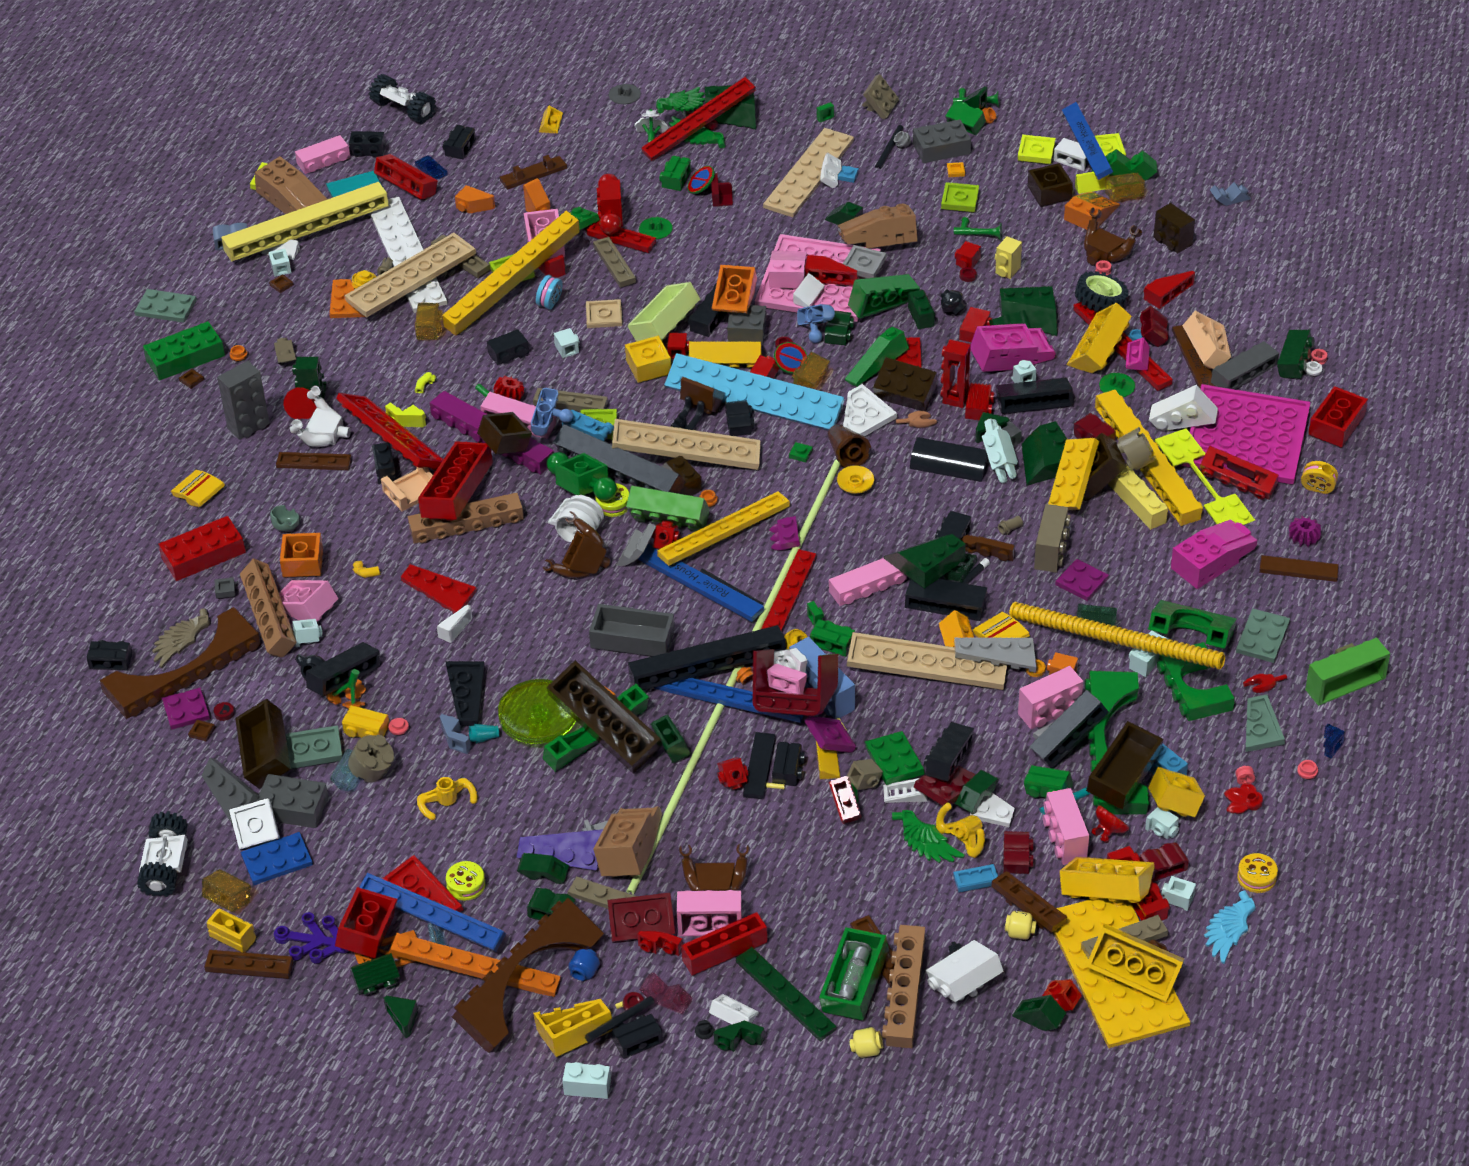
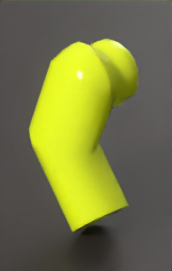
(420, 385)

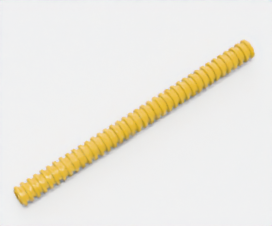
(1117, 635)

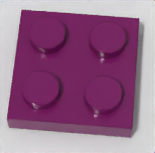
(1082, 579)
(185, 708)
(830, 734)

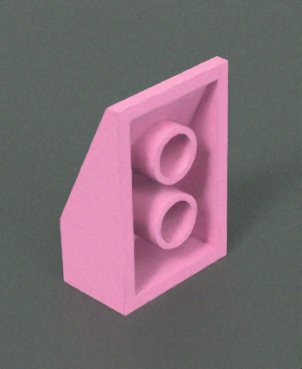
(787, 269)
(307, 598)

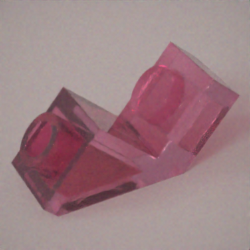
(670, 997)

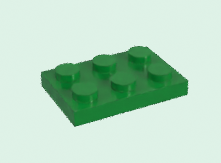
(894, 757)

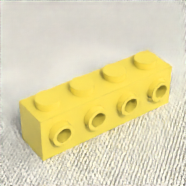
(1139, 498)

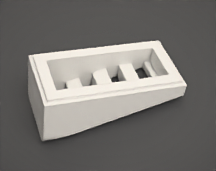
(453, 625)
(913, 796)

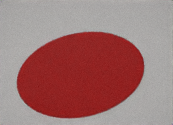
(298, 404)

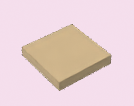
(603, 313)

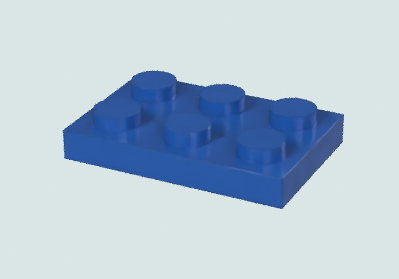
(276, 858)

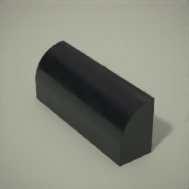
(1034, 395)
(949, 459)
(945, 597)

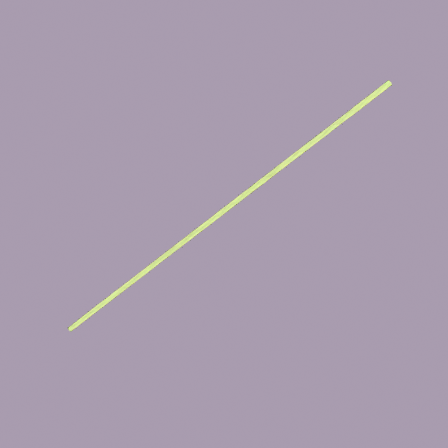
(732, 680)

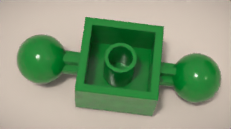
(582, 475)

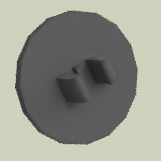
(624, 94)

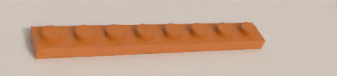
(471, 964)

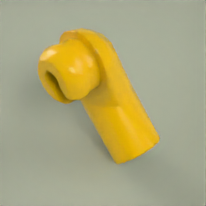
(363, 571)

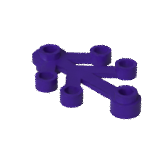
(313, 940)

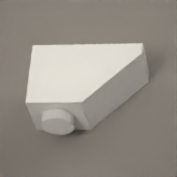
(1070, 154)

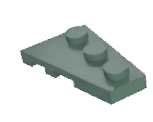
(1262, 725)

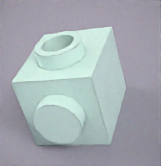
(566, 342)

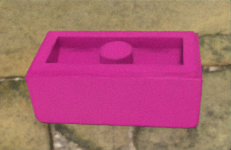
(1137, 354)

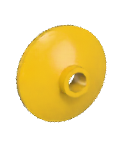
(855, 479)

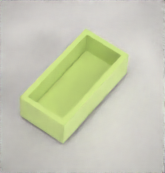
(664, 311)

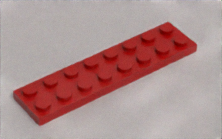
(390, 430)

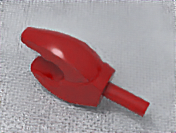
(1266, 681)

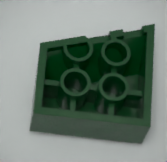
(740, 114)
(1036, 302)
(1043, 452)
(929, 559)

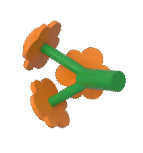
(352, 690)

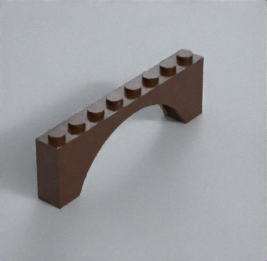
(135, 693)
(483, 1012)

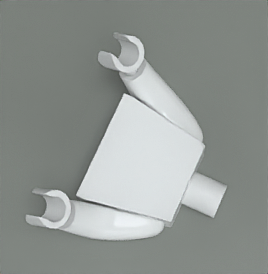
(324, 425)

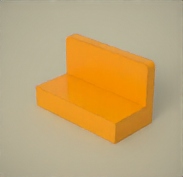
(955, 626)

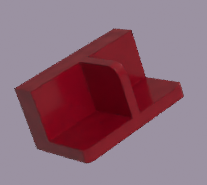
(721, 192)

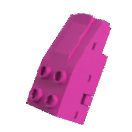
(1006, 345)
(1211, 552)

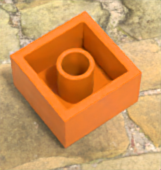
(301, 554)

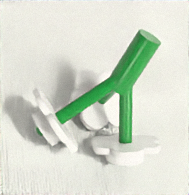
(648, 122)

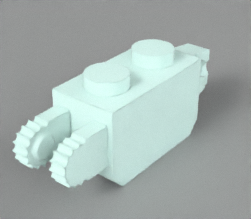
(999, 450)

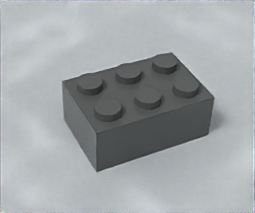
(941, 141)
(295, 799)

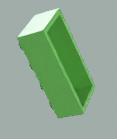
(667, 506)
(1347, 671)

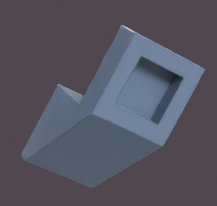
(1231, 195)
(451, 730)

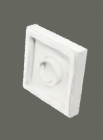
(254, 823)

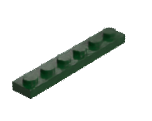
(786, 994)

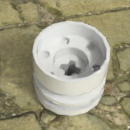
(585, 509)

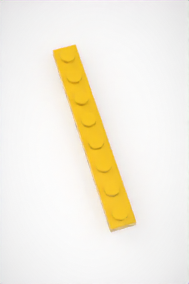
(723, 528)

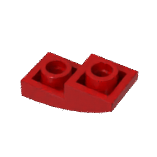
(655, 940)

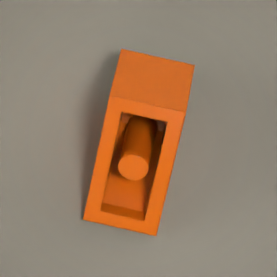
(535, 197)
(474, 200)

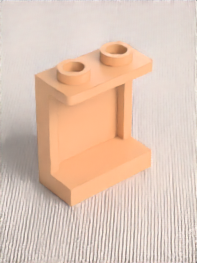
(407, 489)

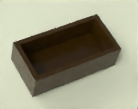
(262, 742)
(1124, 765)

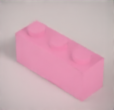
(322, 154)

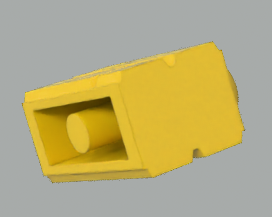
(364, 722)
(231, 930)

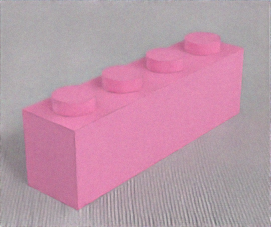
(497, 403)
(864, 581)

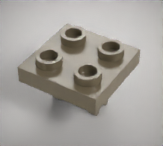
(880, 97)

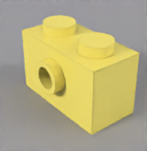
(1008, 257)

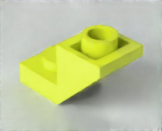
(407, 418)

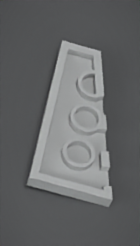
(1009, 651)

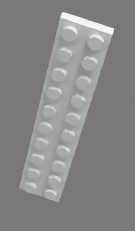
(401, 244)

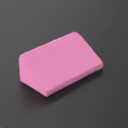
(786, 679)

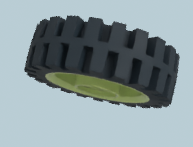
(1100, 291)

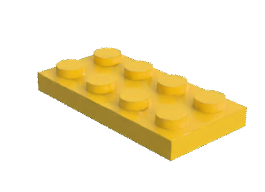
(1073, 473)

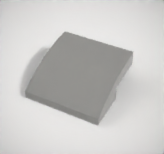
(636, 545)

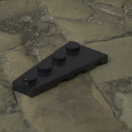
(466, 688)

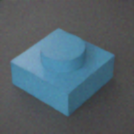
(848, 174)

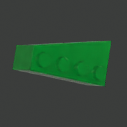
(880, 294)

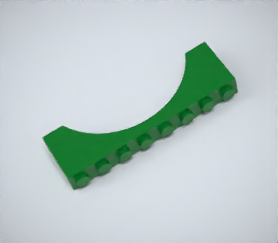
(1114, 692)

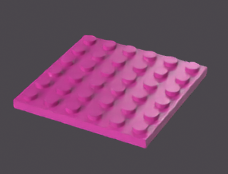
(1256, 429)

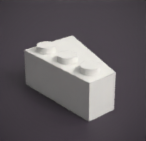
(1183, 410)

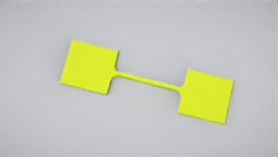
(1182, 448)

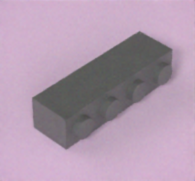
(1245, 366)

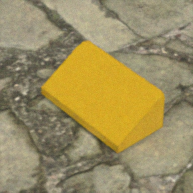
(551, 120)
(827, 763)

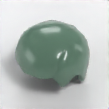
(282, 517)

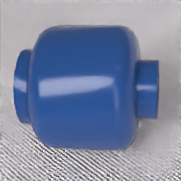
(584, 964)

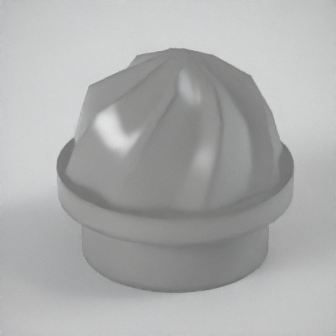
(902, 139)

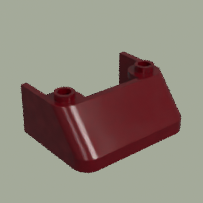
(810, 703)

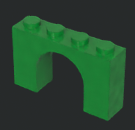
(1172, 615)
(1194, 702)

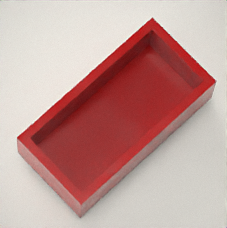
(202, 548)

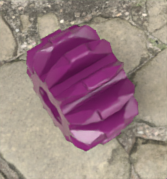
(1305, 531)

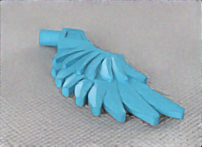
(1229, 926)

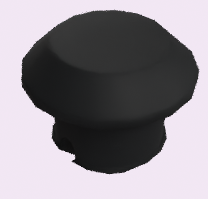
(704, 1029)

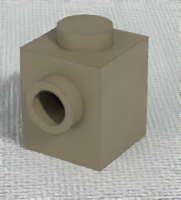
(864, 774)

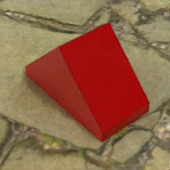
(554, 267)

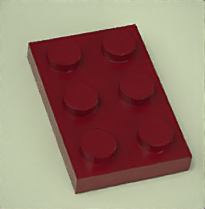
(941, 790)
(638, 914)

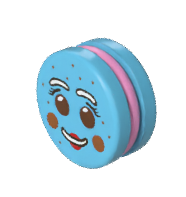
(549, 292)

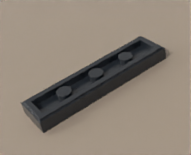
(759, 765)

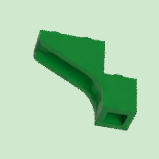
(1140, 163)

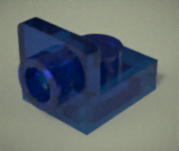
(1334, 740)

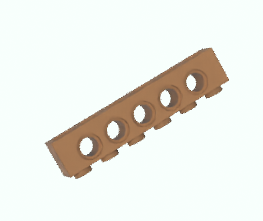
(473, 517)
(268, 608)
(908, 938)

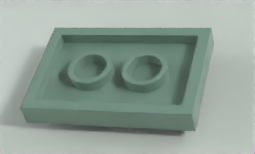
(165, 305)
(1263, 635)
(314, 747)

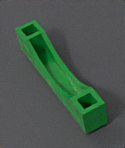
(570, 746)

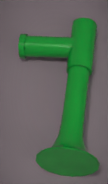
(991, 99)
(963, 230)

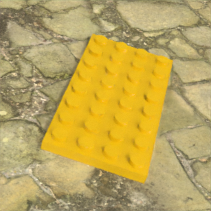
(1118, 1009)

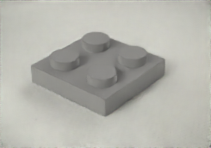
(865, 261)

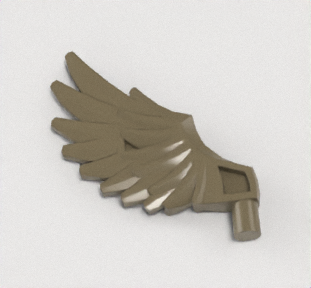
(179, 637)

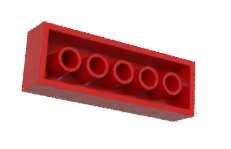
(455, 480)

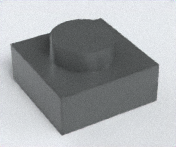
(224, 587)

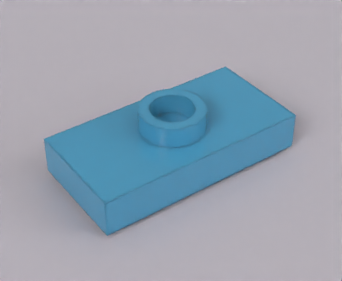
(975, 877)

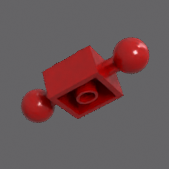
(609, 204)

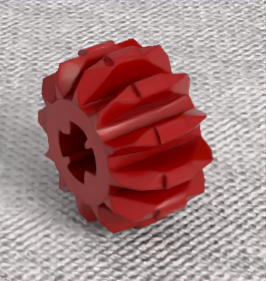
(509, 387)

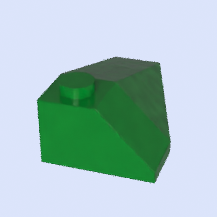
(888, 344)

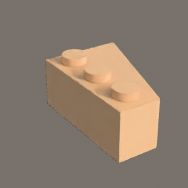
(1208, 339)

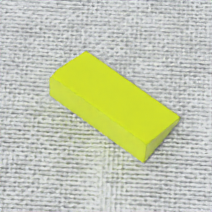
(1088, 182)

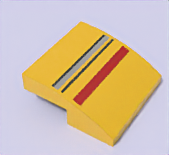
(198, 488)
(1001, 627)

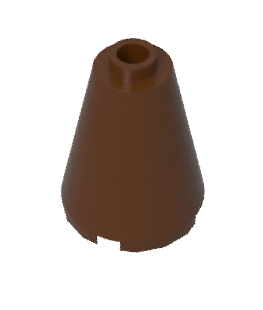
(848, 446)

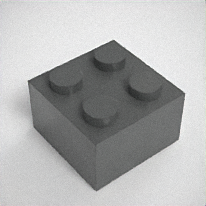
(747, 326)

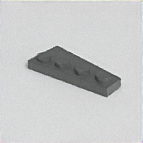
(226, 787)

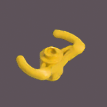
(445, 794)
(964, 830)

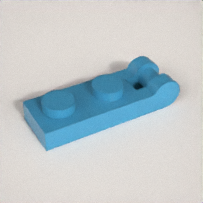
(590, 426)

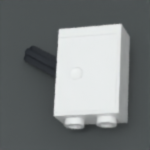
(964, 970)

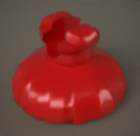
(1109, 824)

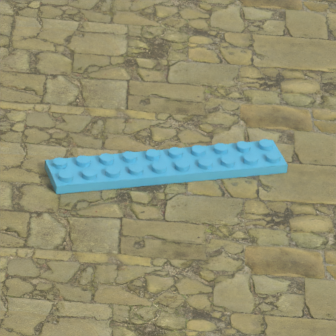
(761, 392)

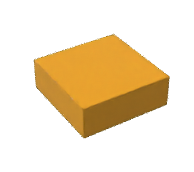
(955, 169)

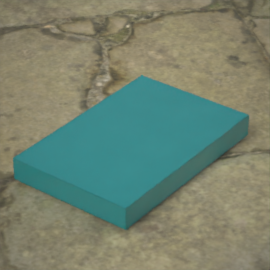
(351, 183)

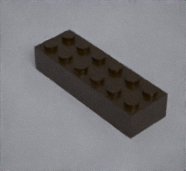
(604, 716)

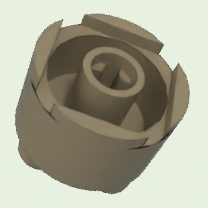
(1136, 449)
(371, 758)

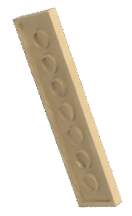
(806, 173)
(410, 274)
(686, 443)
(922, 661)

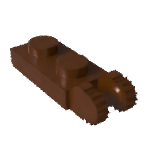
(991, 547)

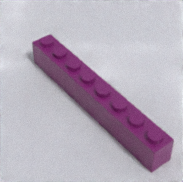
(467, 421)

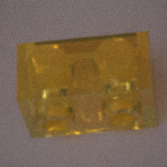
(1124, 186)
(428, 321)
(811, 371)
(226, 890)

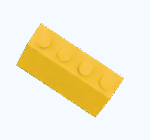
(1100, 339)
(726, 352)
(1106, 879)
(1135, 962)

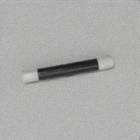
(976, 570)

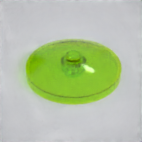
(531, 714)

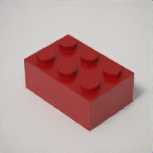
(1338, 416)
(366, 922)

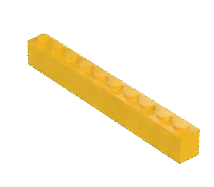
(511, 273)
(1158, 473)

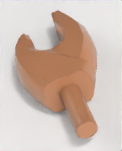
(918, 419)

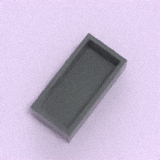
(243, 400)
(631, 630)

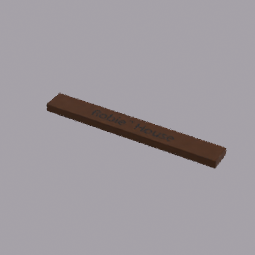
(1199, 371)

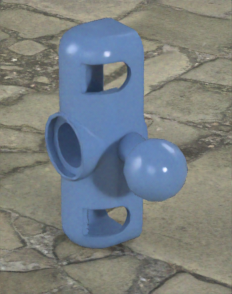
(813, 315)
(546, 410)

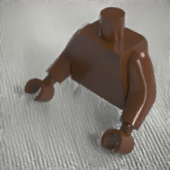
(1105, 245)
(584, 553)
(714, 875)

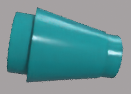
(480, 732)

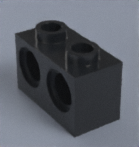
(367, 143)

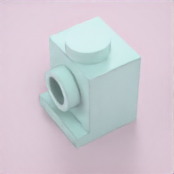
(279, 262)
(1024, 370)
(306, 631)
(1162, 823)
(1179, 892)

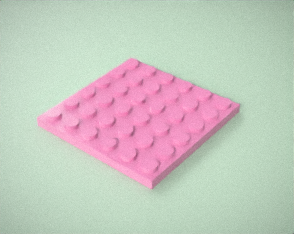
(832, 294)

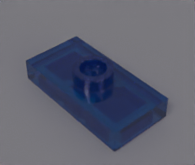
(431, 167)

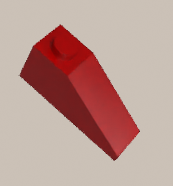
(829, 270)
(1167, 288)

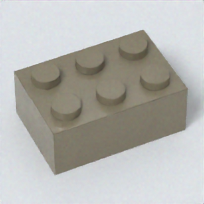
(1051, 538)

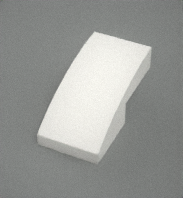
(830, 170)

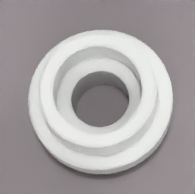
(1313, 368)

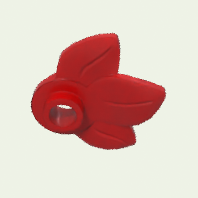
(1243, 798)

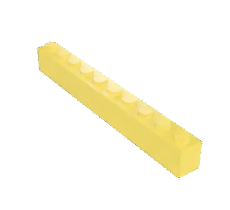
(304, 221)

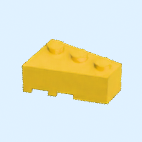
(567, 1028)

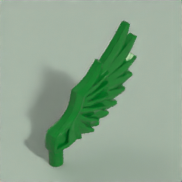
(681, 101)
(702, 136)
(925, 838)

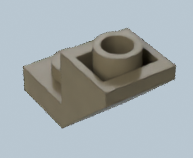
(284, 350)

